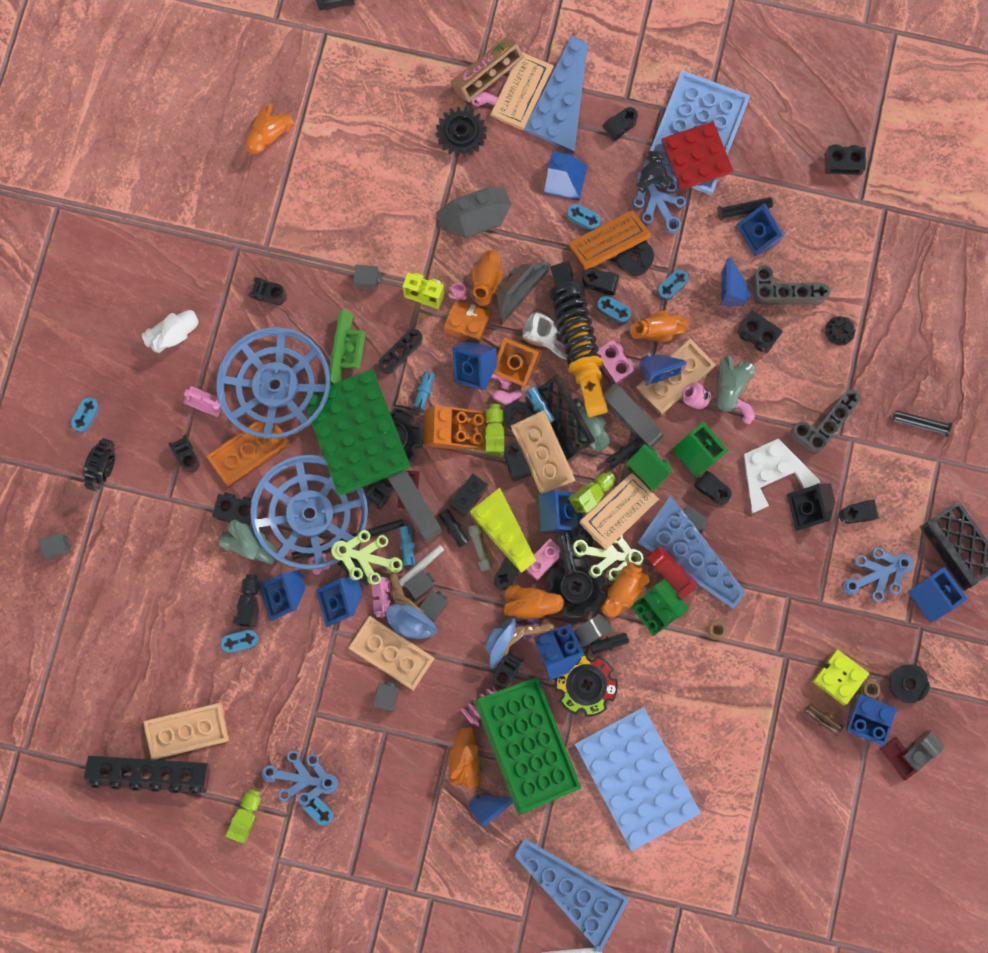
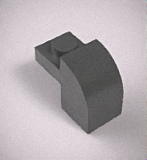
(592, 630)
(924, 749)

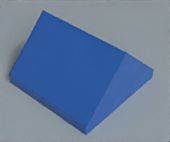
(760, 230)

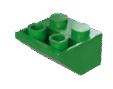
(700, 449)
(649, 467)
(659, 607)

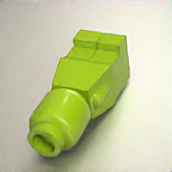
(494, 431)
(592, 493)
(244, 817)

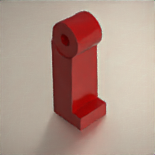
(672, 572)

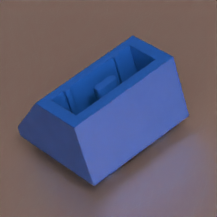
(937, 594)
(559, 650)
(870, 719)

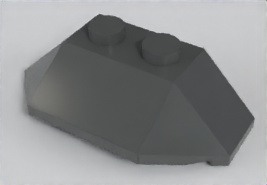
(475, 212)
(518, 287)

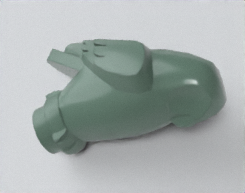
(732, 382)
(595, 425)
(243, 541)

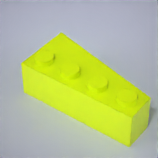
(501, 526)

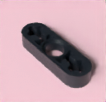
(386, 357)

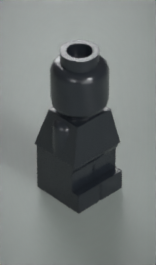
(248, 604)

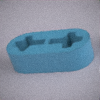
(585, 213)
(675, 287)
(612, 314)
(81, 412)
(241, 645)
(313, 812)

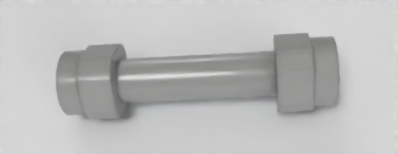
(474, 532)

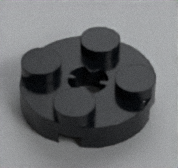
(639, 267)
(907, 672)

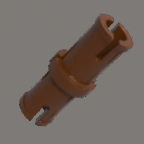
(823, 719)

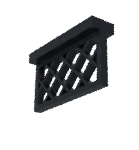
(564, 438)
(947, 550)

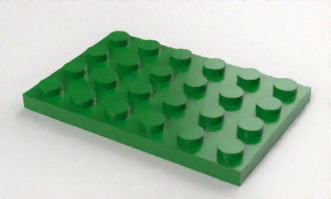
(357, 433)
(527, 745)

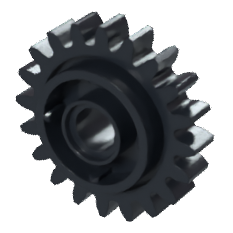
(457, 142)
(99, 464)

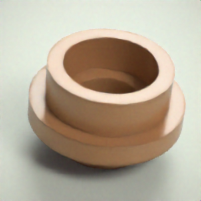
(721, 626)
(876, 689)

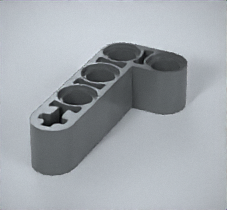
(790, 289)
(631, 415)
(830, 420)
(415, 506)

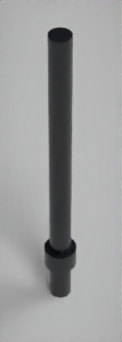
(373, 531)

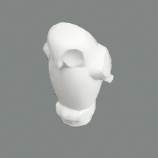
(170, 330)

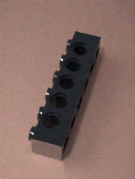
(98, 765)

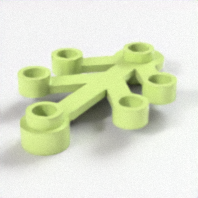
(611, 555)
(364, 556)

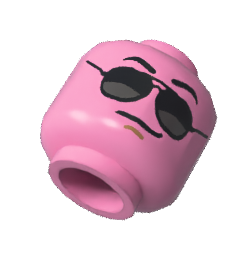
(696, 395)

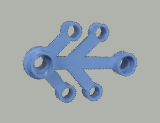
(658, 198)
(882, 573)
(302, 779)

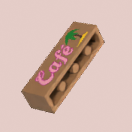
(487, 69)

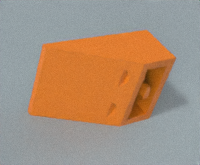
(454, 428)

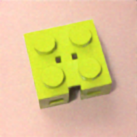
(425, 288)
(830, 678)

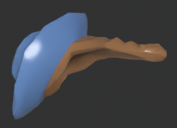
(406, 616)
(501, 638)

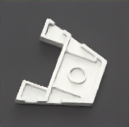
(771, 464)

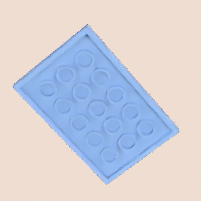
(697, 103)
(637, 779)

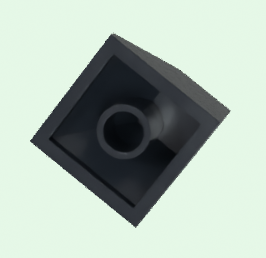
(811, 505)

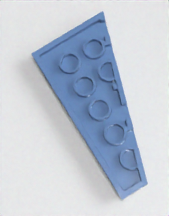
(559, 105)
(692, 552)
(582, 898)

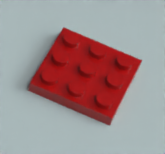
(697, 155)

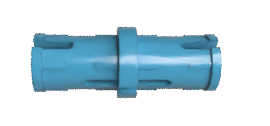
(424, 390)
(538, 403)
(407, 545)

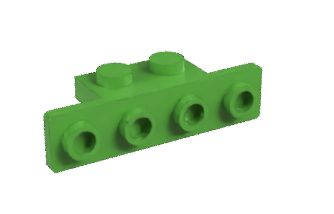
(347, 347)

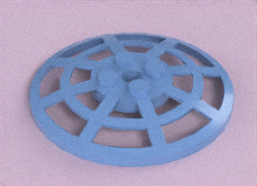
(266, 375)
(295, 513)

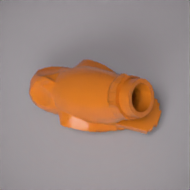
(267, 129)
(487, 277)
(659, 327)
(624, 590)
(531, 602)
(464, 759)

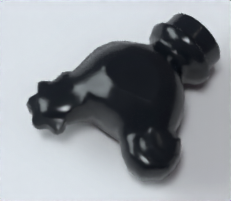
(654, 173)

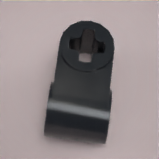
(619, 125)
(602, 281)
(264, 290)
(183, 451)
(517, 465)
(712, 487)
(381, 492)
(861, 511)
(508, 570)
(508, 668)

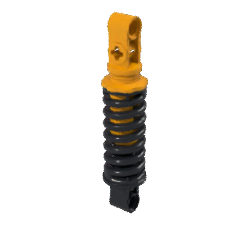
(578, 336)

